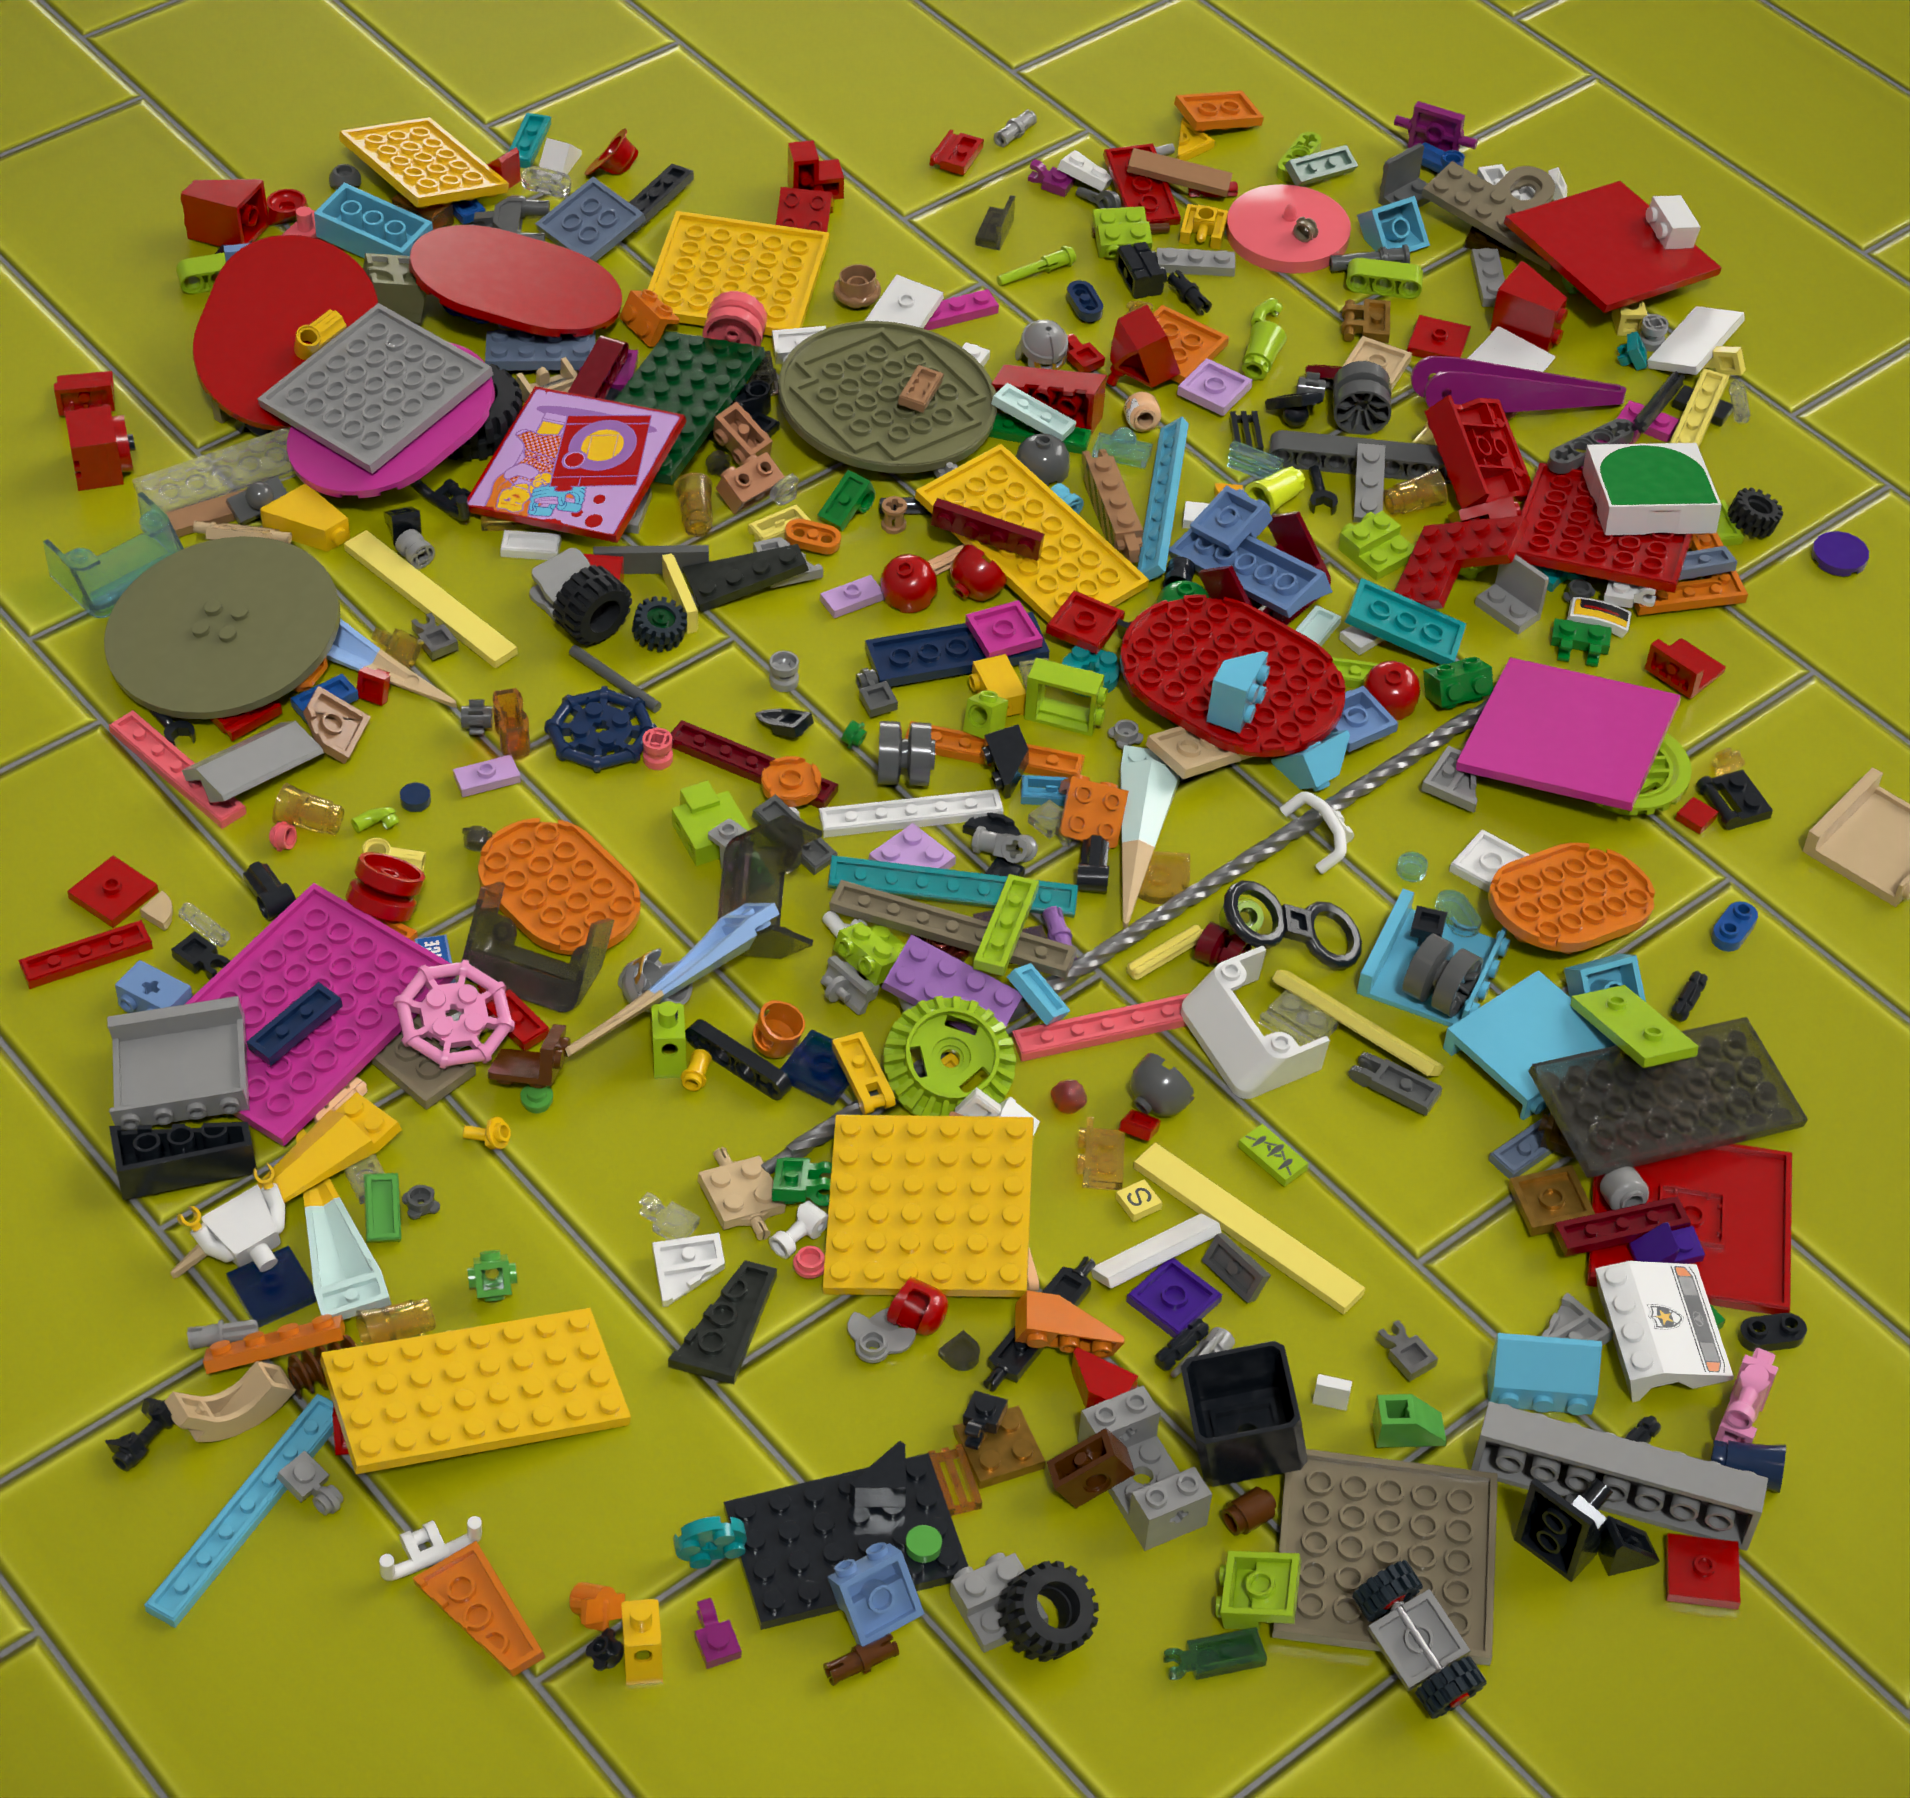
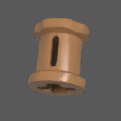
(897, 515)

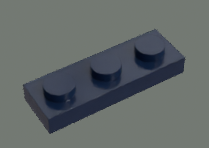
(294, 1023)

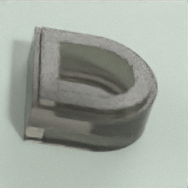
(960, 1352)

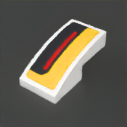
(1600, 613)

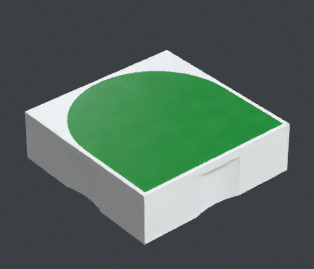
(1651, 488)

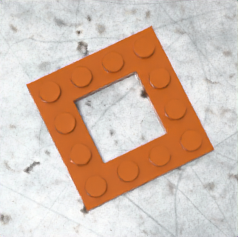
(1702, 593)

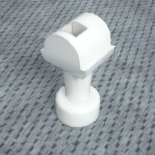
(809, 1222)

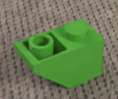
(1406, 1422)

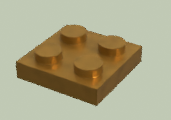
(1549, 1198)
(1004, 1454)

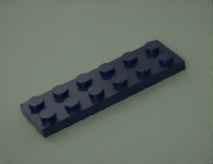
(934, 654)

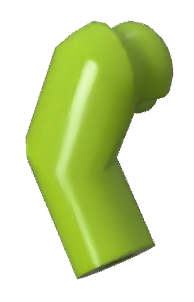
(1260, 311)
(373, 816)

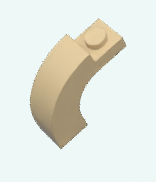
(235, 1409)

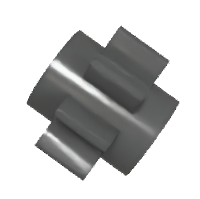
(1311, 384)
(476, 716)

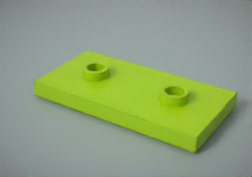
(1634, 1026)

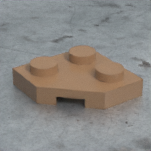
(334, 723)

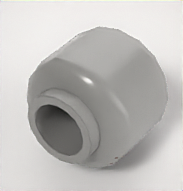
(1624, 1188)

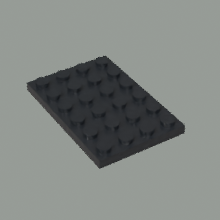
(811, 1527)

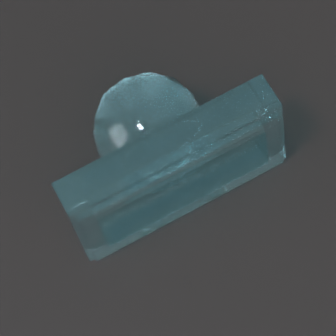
(1124, 447)

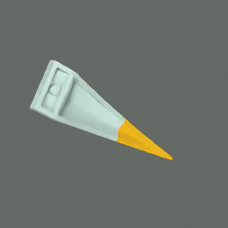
(341, 1263)

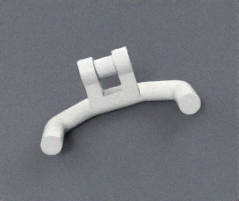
(1334, 820)
(437, 1552)

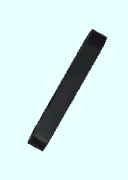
(739, 1059)

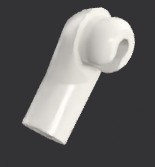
(835, 924)

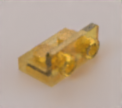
(1102, 1157)

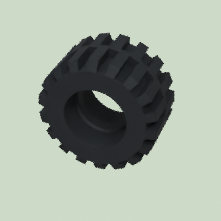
(592, 605)
(1071, 1600)

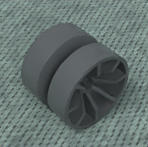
(1362, 397)
(913, 754)
(1442, 974)

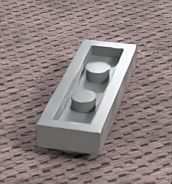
(1197, 261)
(1488, 274)
(1369, 480)

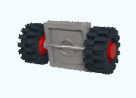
(1418, 1639)

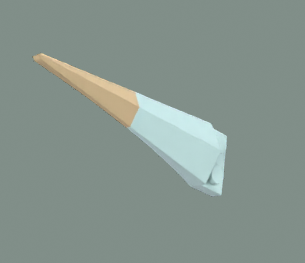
(1149, 797)

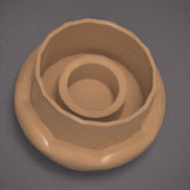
(857, 286)

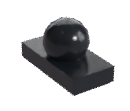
(1295, 406)

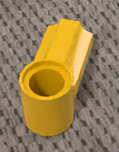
(318, 333)

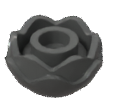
(344, 173)

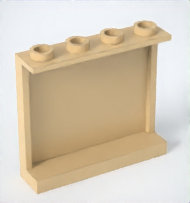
(1867, 839)

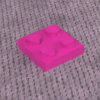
(1004, 630)

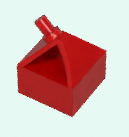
(1141, 350)

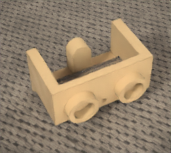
(559, 382)

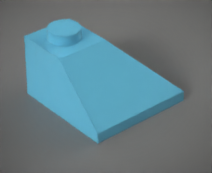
(1317, 763)

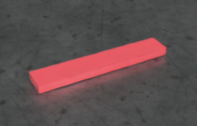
(169, 763)
(1099, 1028)

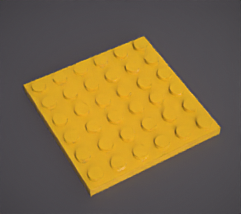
(726, 254)
(930, 1204)

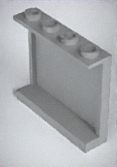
(179, 1063)

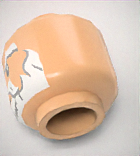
(1142, 411)

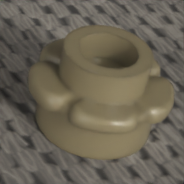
(1305, 229)

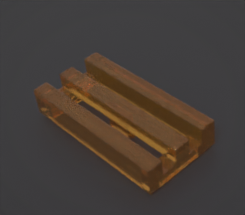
(947, 1456)

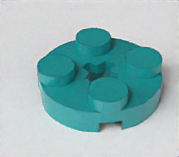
(1101, 663)
(710, 1540)

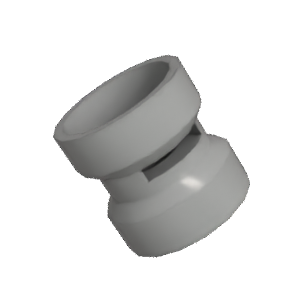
(1653, 331)
(415, 548)
(784, 671)

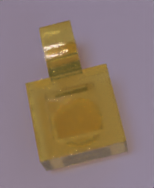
(399, 645)

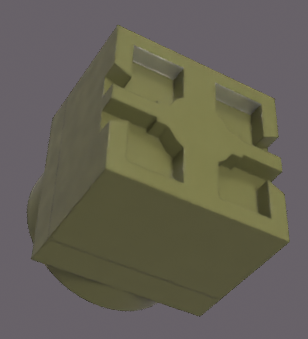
(395, 284)

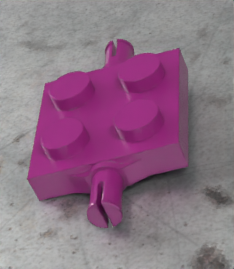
(1436, 127)

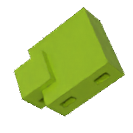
(698, 814)

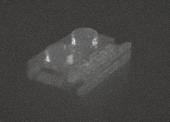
(1297, 1019)

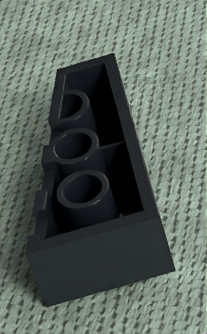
(180, 1157)

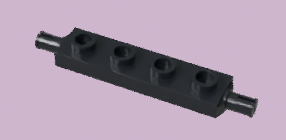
(1014, 1358)

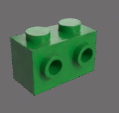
(1458, 682)

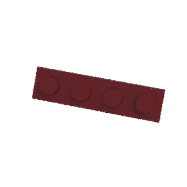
(987, 529)
(1618, 1225)

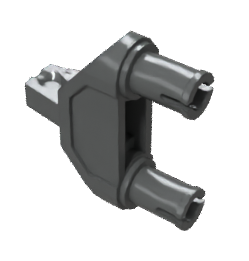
(510, 213)

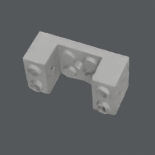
(1173, 1499)

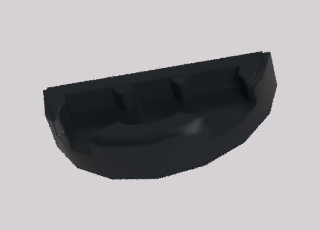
(993, 822)

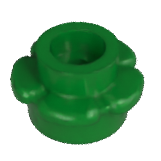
(854, 734)

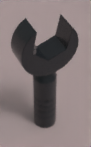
(1321, 495)
(174, 728)

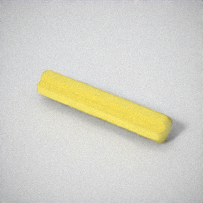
(1164, 952)

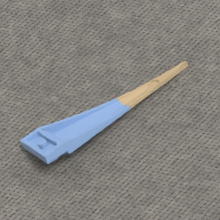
(356, 651)
(722, 943)

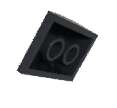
(1557, 1531)

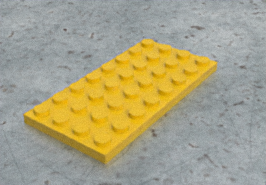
(1072, 550)
(473, 1390)

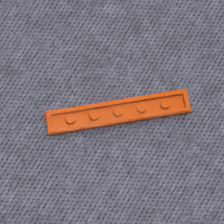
(1042, 760)

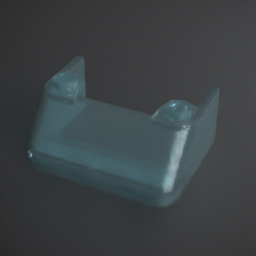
(102, 579)

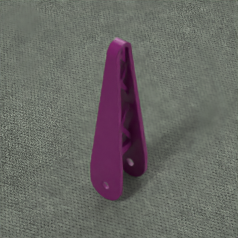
(1514, 387)

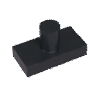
(1592, 1501)

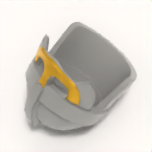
(1043, 344)
(643, 973)

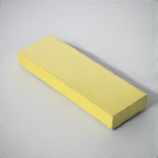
(679, 591)

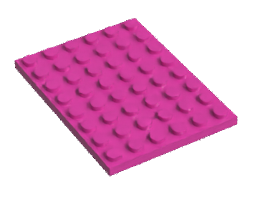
(350, 955)

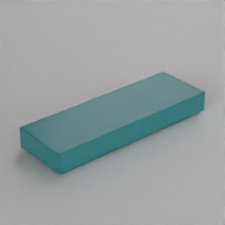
(530, 137)

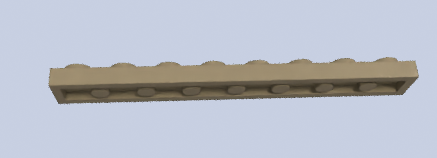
(945, 926)

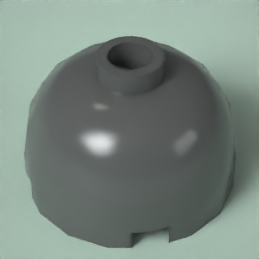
(1045, 457)
(1158, 1088)

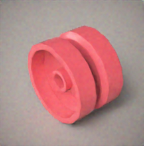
(736, 318)

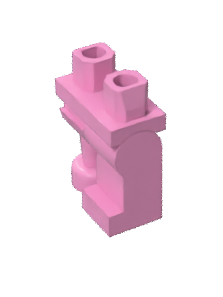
(1748, 1397)

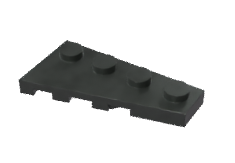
(727, 1326)

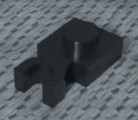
(199, 953)

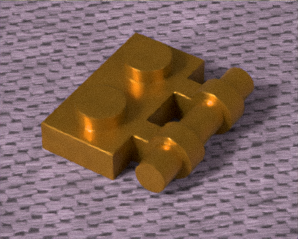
(1374, 323)

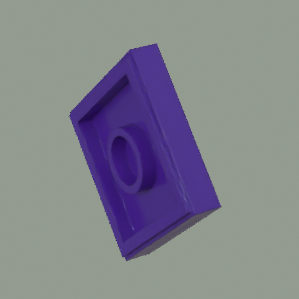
(1173, 1297)

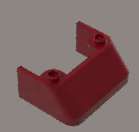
(1292, 538)

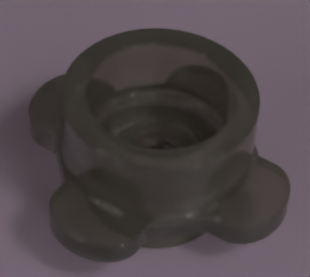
(476, 837)

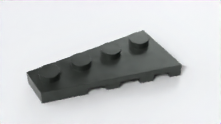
(740, 575)

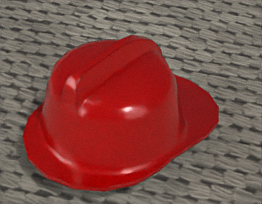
(617, 156)

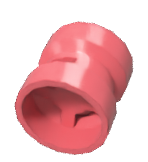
(657, 748)

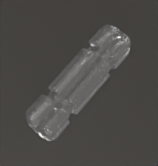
(1740, 401)
(204, 924)

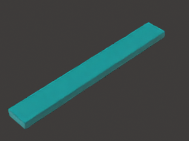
(944, 884)

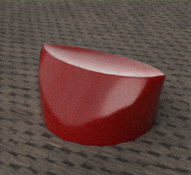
(283, 205)

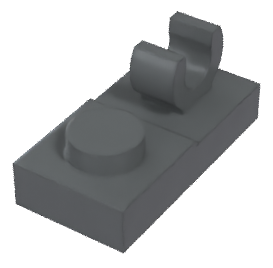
(1236, 1267)

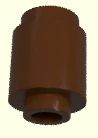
(1249, 1511)

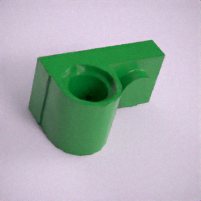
(849, 496)

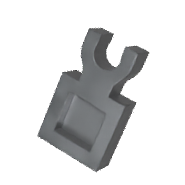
(437, 639)
(1407, 1353)

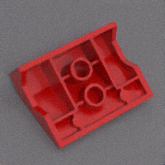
(1478, 451)

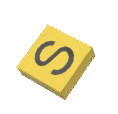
(1138, 1200)

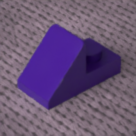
(1668, 1246)

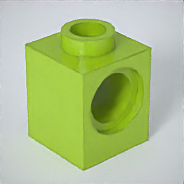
(985, 713)

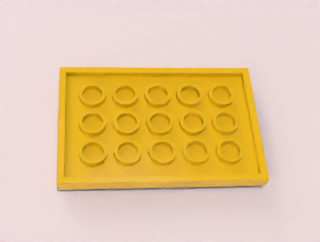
(424, 162)

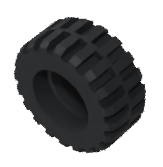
(502, 415)

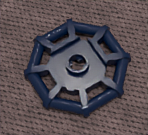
(592, 747)

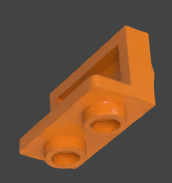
(647, 316)

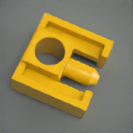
(1204, 221)

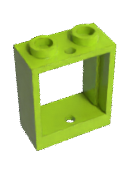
(1060, 713)

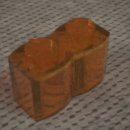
(511, 722)

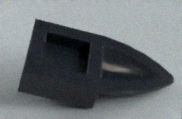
(786, 721)

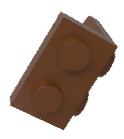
(529, 1067)

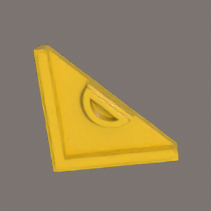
(1192, 142)

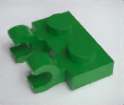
(1580, 636)
(801, 1179)

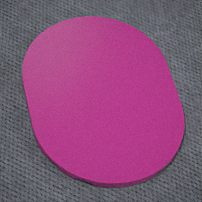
(337, 476)

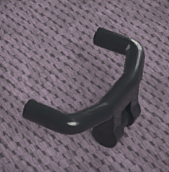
(455, 507)

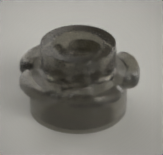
(718, 462)

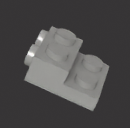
(978, 1595)

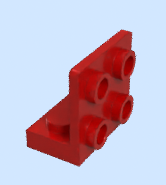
(804, 209)
(84, 391)
(1683, 666)

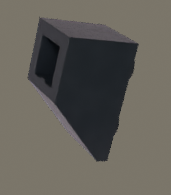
(1008, 757)

